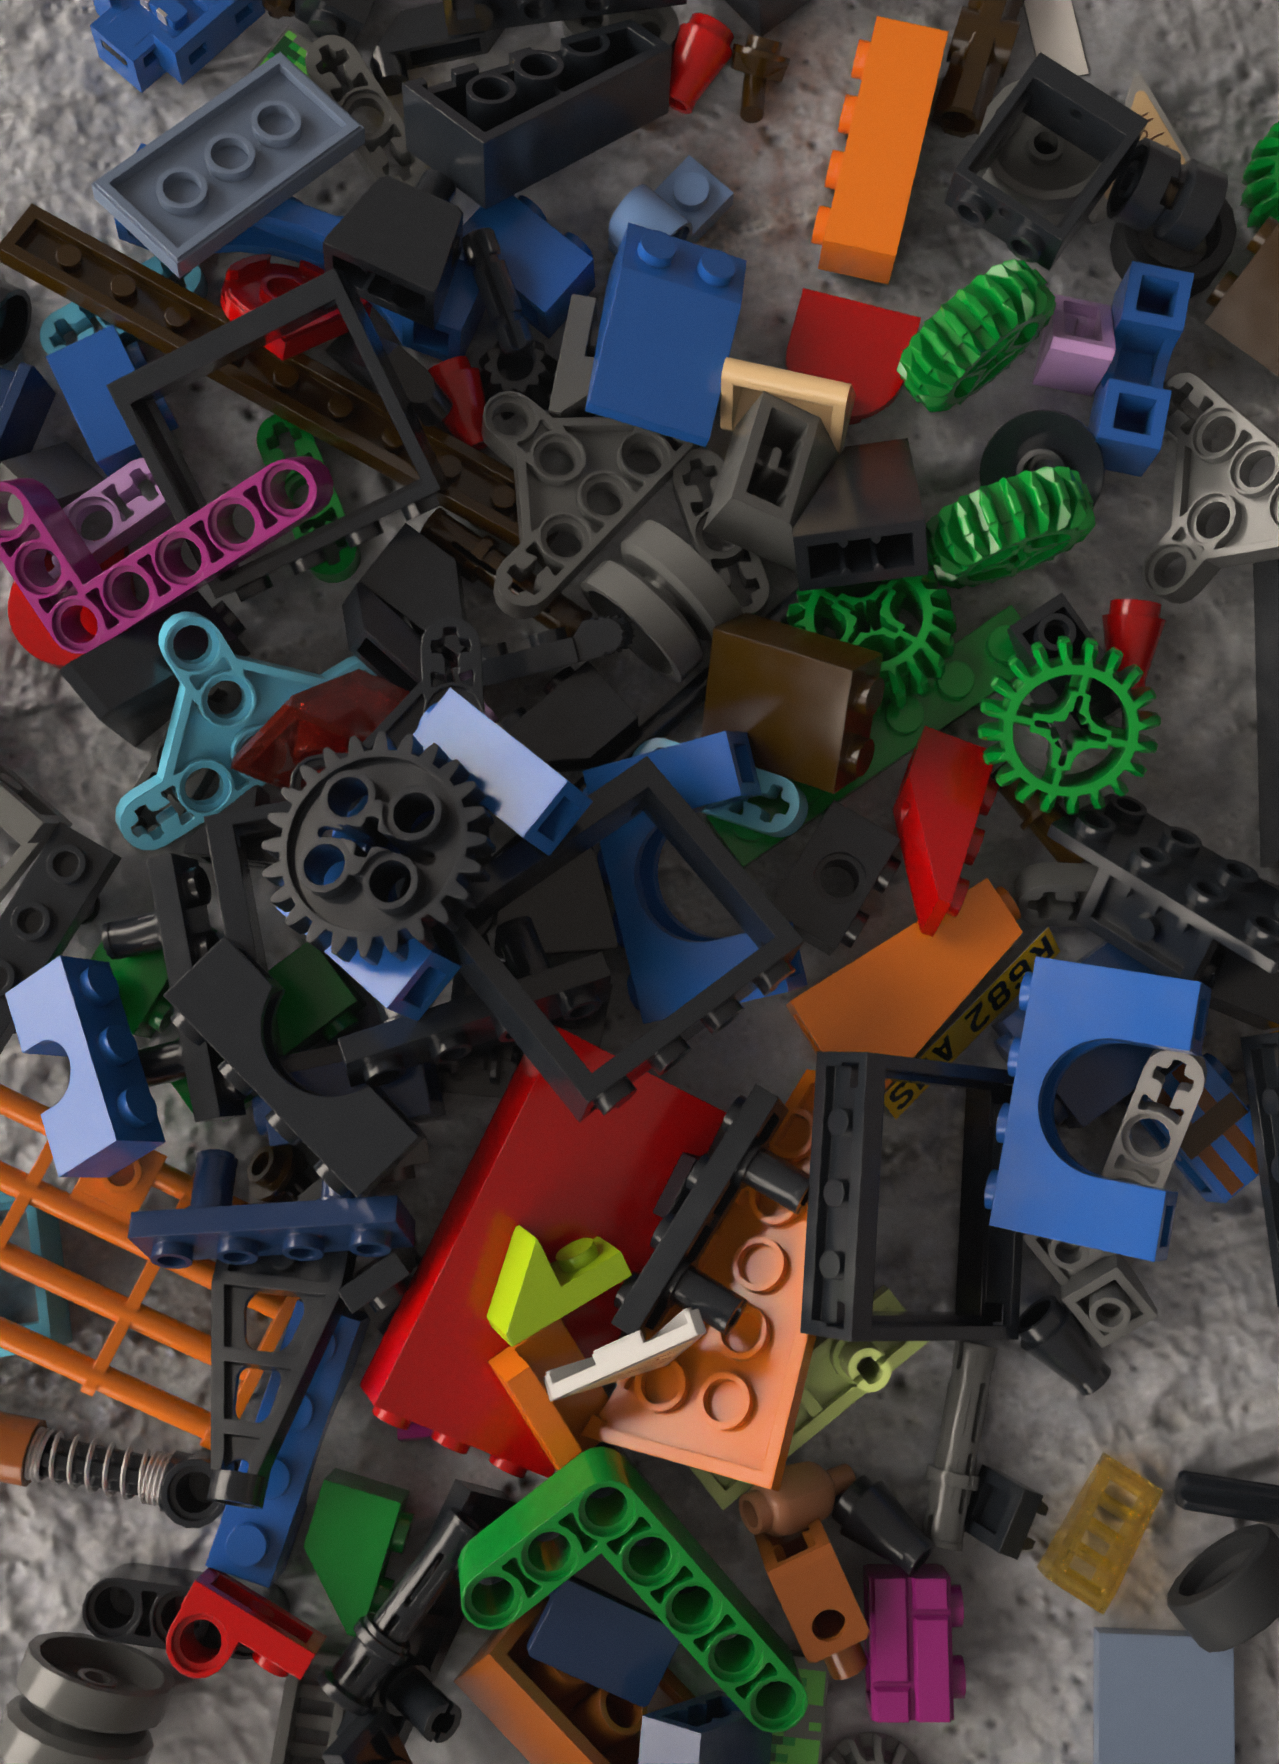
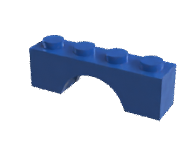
(260, 1541)

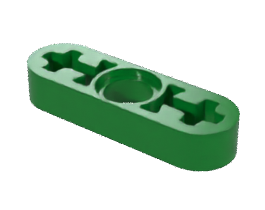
(306, 445)

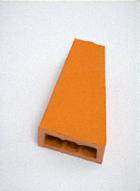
(911, 982)

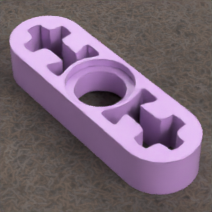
(100, 498)

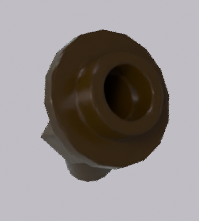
(758, 61)
(277, 1172)

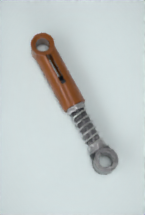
(35, 1452)

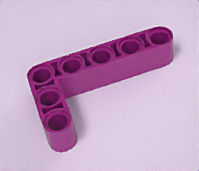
(158, 562)

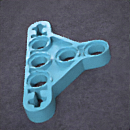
(208, 739)

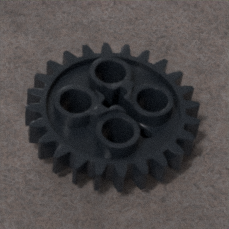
(355, 907)

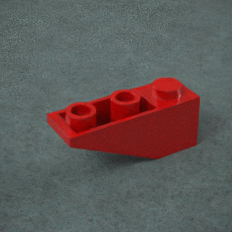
(936, 821)

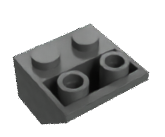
(770, 478)

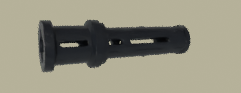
(376, 1634)

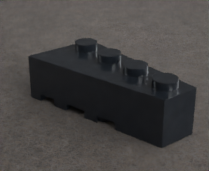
(539, 111)

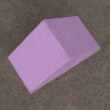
(1075, 346)

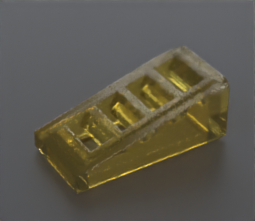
(1067, 1541)

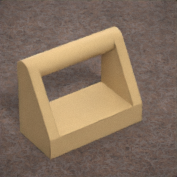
(745, 381)

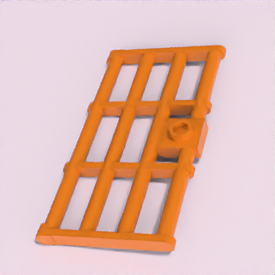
(105, 1211)

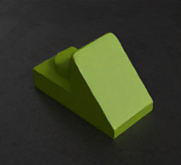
(538, 1293)

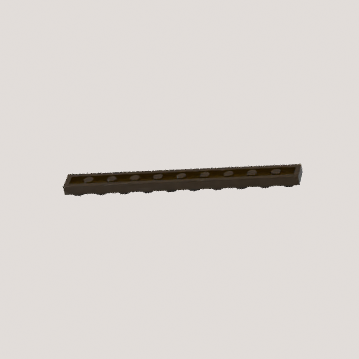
(292, 388)

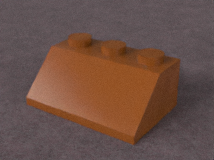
(551, 1712)

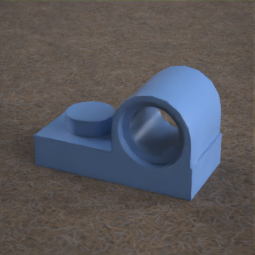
(680, 206)

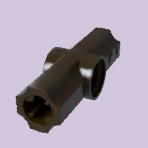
(976, 61)

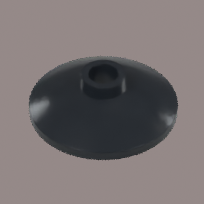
(1039, 436)

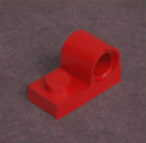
(244, 1617)

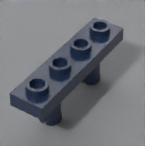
(243, 1232)

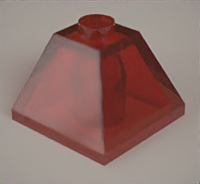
(317, 720)

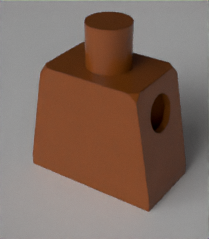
(816, 1598)

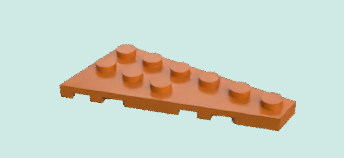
(736, 1395)

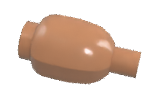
(804, 1496)

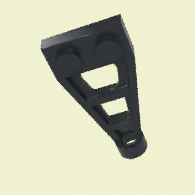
(231, 1292)

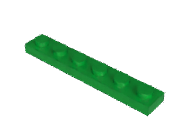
(896, 730)

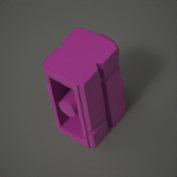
(910, 1644)

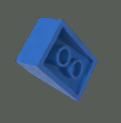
(665, 334)

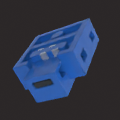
(167, 35)

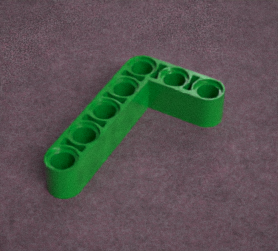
(653, 1571)

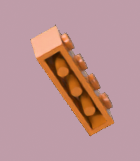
(881, 149)

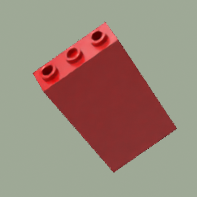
(560, 1186)

